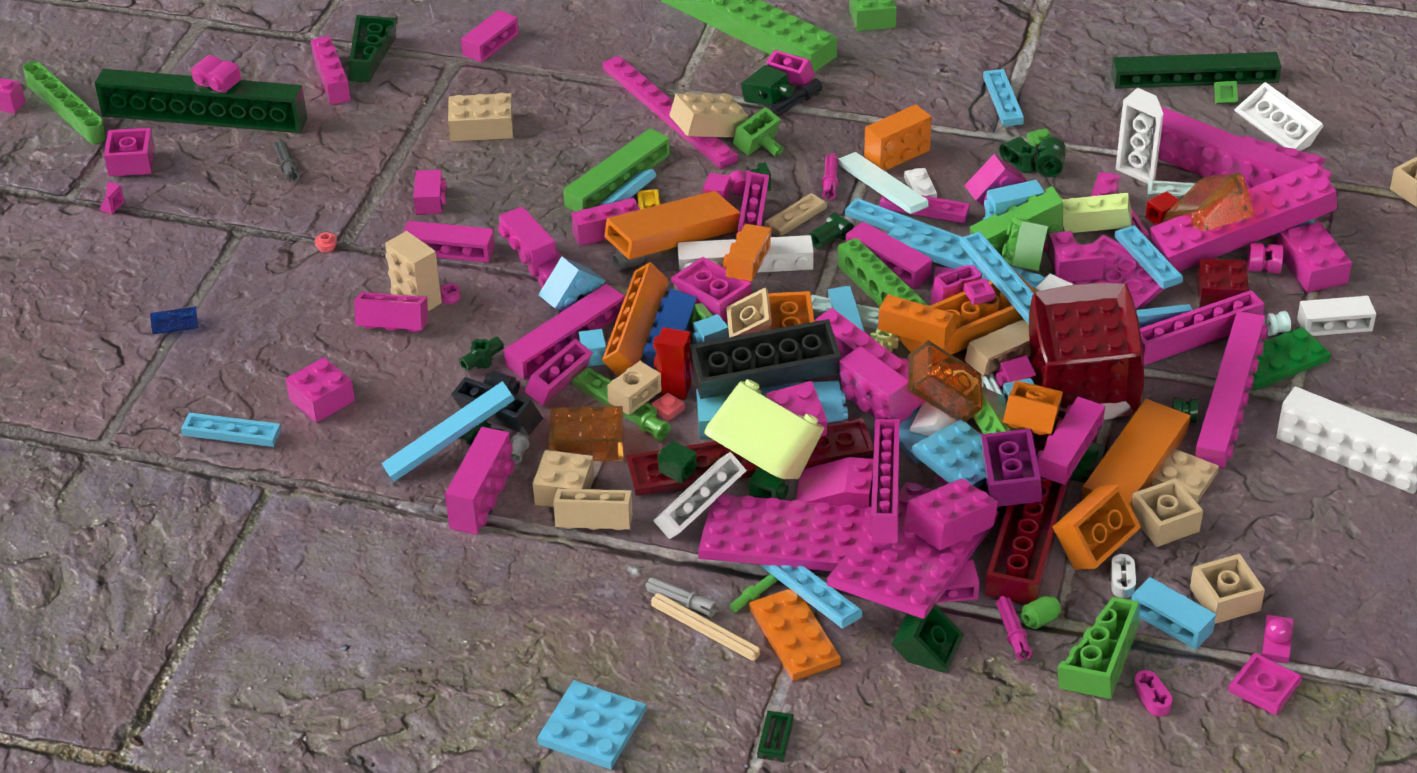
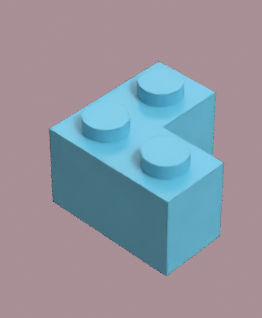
(568, 282)

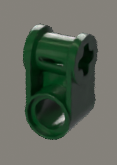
(1019, 154)

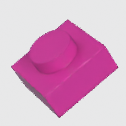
(979, 291)

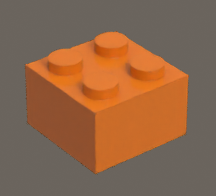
(1032, 407)

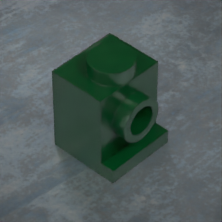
(766, 485)

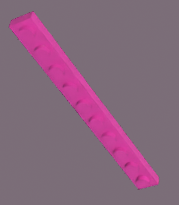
(661, 105)

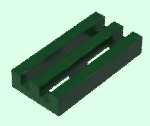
(772, 752)

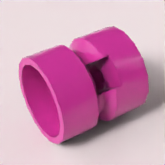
(1256, 258)

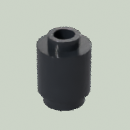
(497, 377)

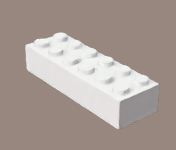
(1349, 438)

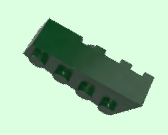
(370, 45)

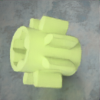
(886, 339)

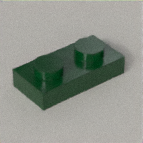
(1088, 462)

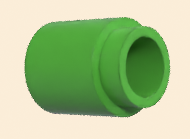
(1040, 611)

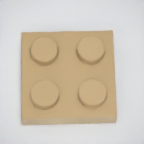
(1189, 470)

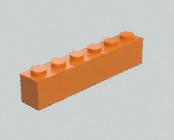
(635, 319)

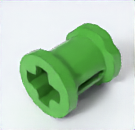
(654, 426)

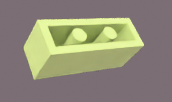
(1097, 213)

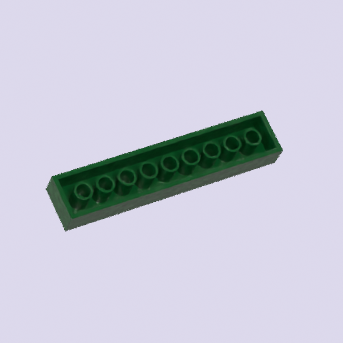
(181, 100)

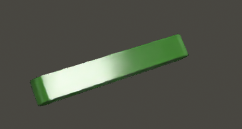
(64, 102)

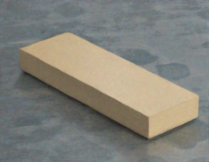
(796, 214)

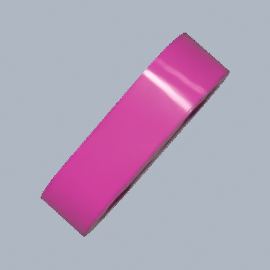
(1156, 690)

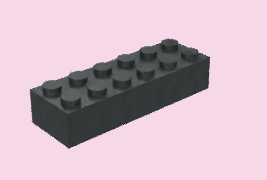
(765, 358)

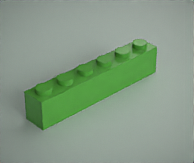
(617, 169)

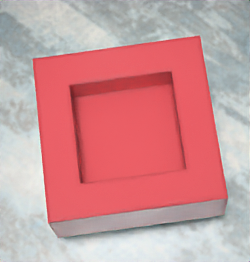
(668, 406)

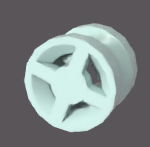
(1278, 323)

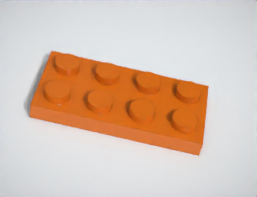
(794, 634)

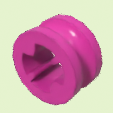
(450, 293)

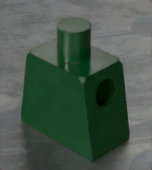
(766, 86)

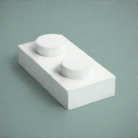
(920, 182)

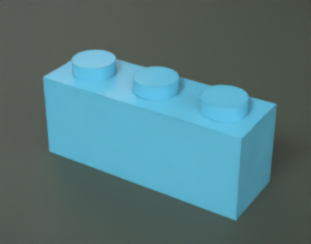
(1174, 613)

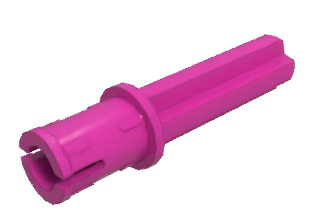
(830, 178)
(1016, 635)

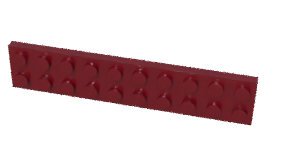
(842, 441)

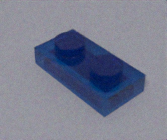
(174, 320)

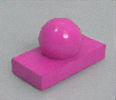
(1277, 638)

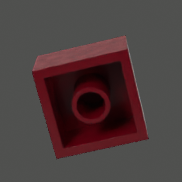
(1220, 280)

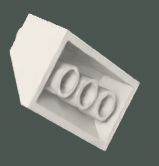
(1139, 135)

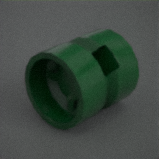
(1050, 157)

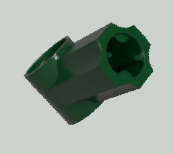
(834, 227)

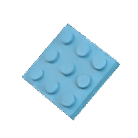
(954, 453)
(592, 724)

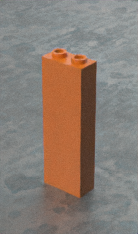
(666, 224)
(1140, 449)

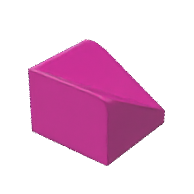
(113, 199)

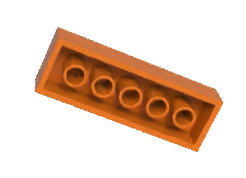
(975, 319)

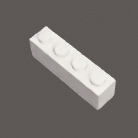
(699, 495)

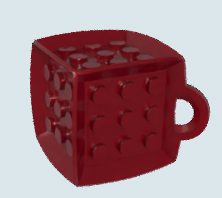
(1088, 345)

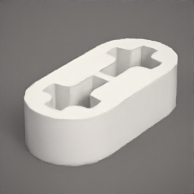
(1128, 576)

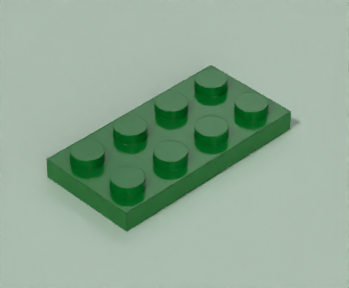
(1288, 356)

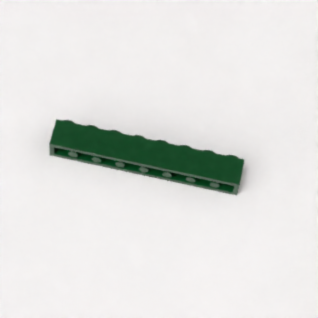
(1195, 69)

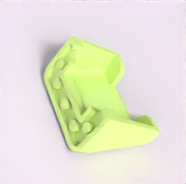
(765, 431)

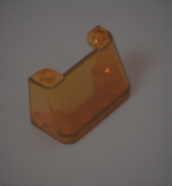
(1214, 202)

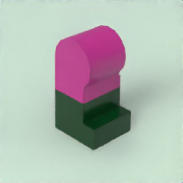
(739, 177)

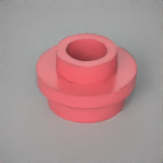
(326, 242)

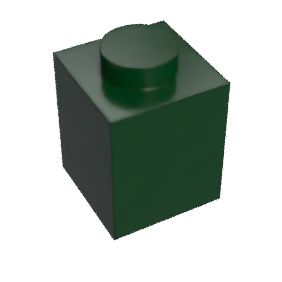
(677, 462)

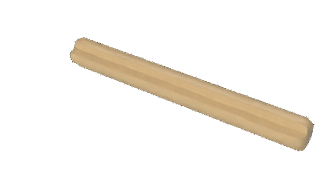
(706, 626)

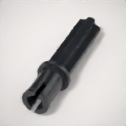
(803, 93)

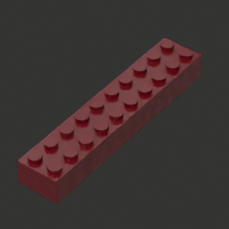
(1027, 539)

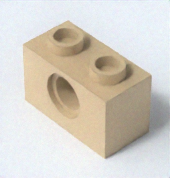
(634, 387)

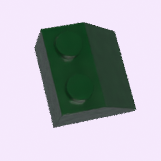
(929, 640)

